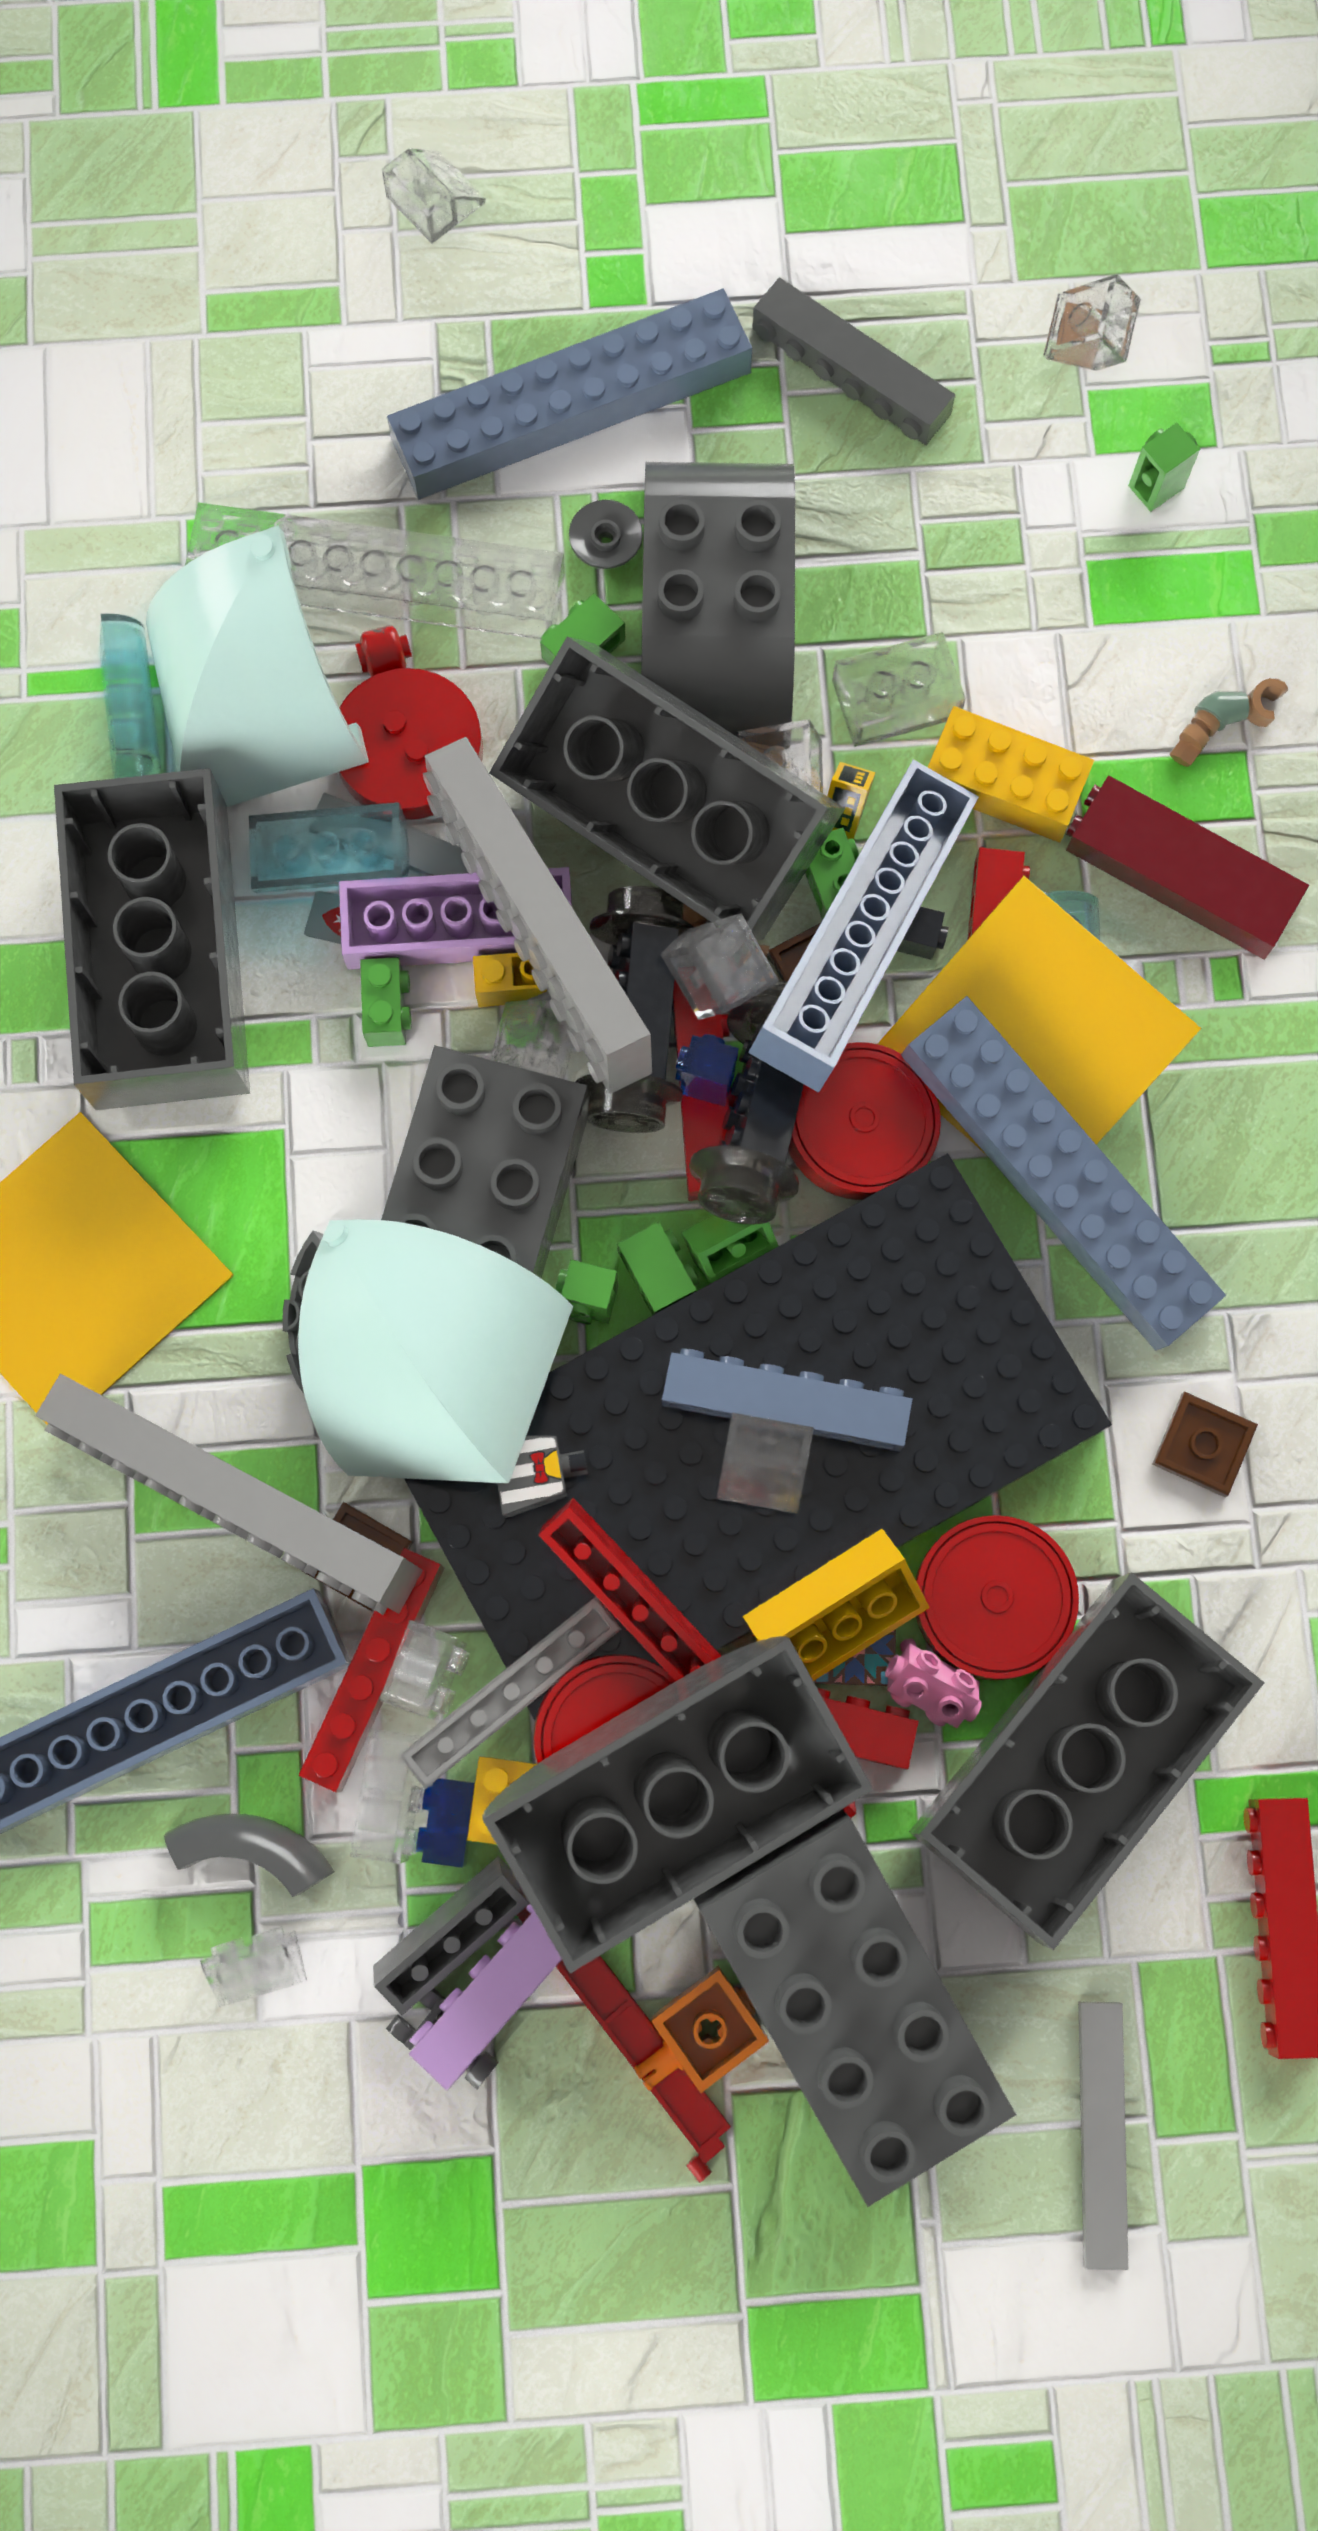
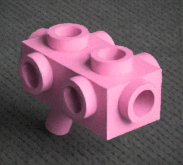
(933, 1686)

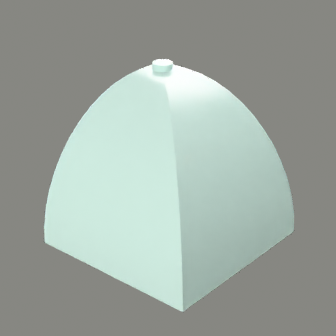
(244, 673)
(423, 1352)

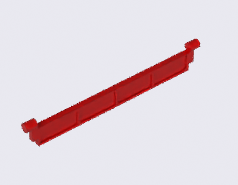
(637, 2041)

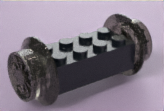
(639, 928)
(748, 1171)

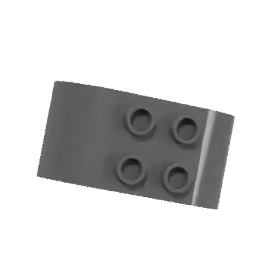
(721, 589)
(673, 1797)

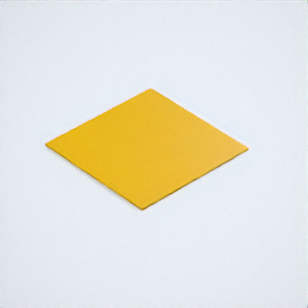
(1062, 1006)
(90, 1266)

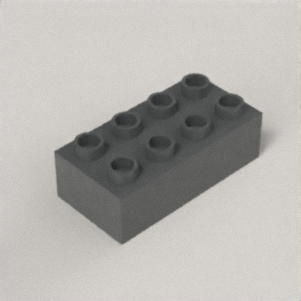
(665, 788)
(150, 940)
(489, 1155)
(1086, 1759)
(855, 2006)

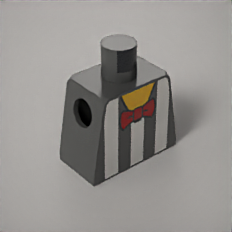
(539, 1475)

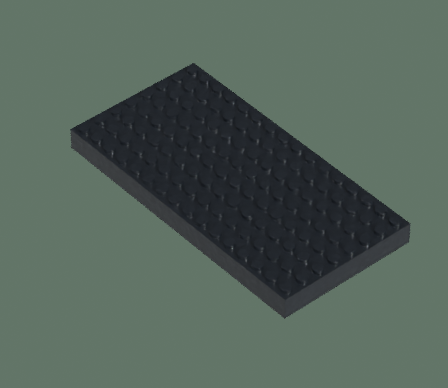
(882, 1294)

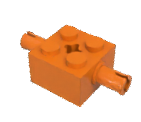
(702, 2056)

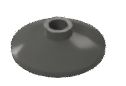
(605, 520)

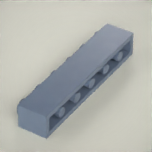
(833, 1409)

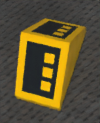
(850, 789)

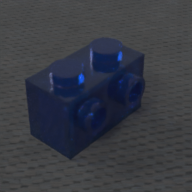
(707, 1069)
(447, 1823)

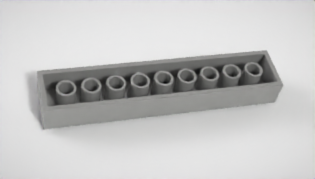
(538, 916)
(228, 1496)

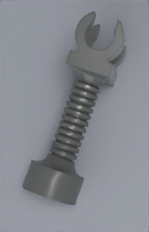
(404, 2031)

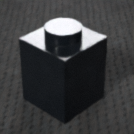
(925, 934)

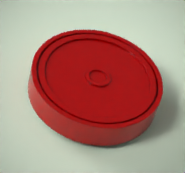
(401, 720)
(865, 1123)
(997, 1597)
(593, 1696)

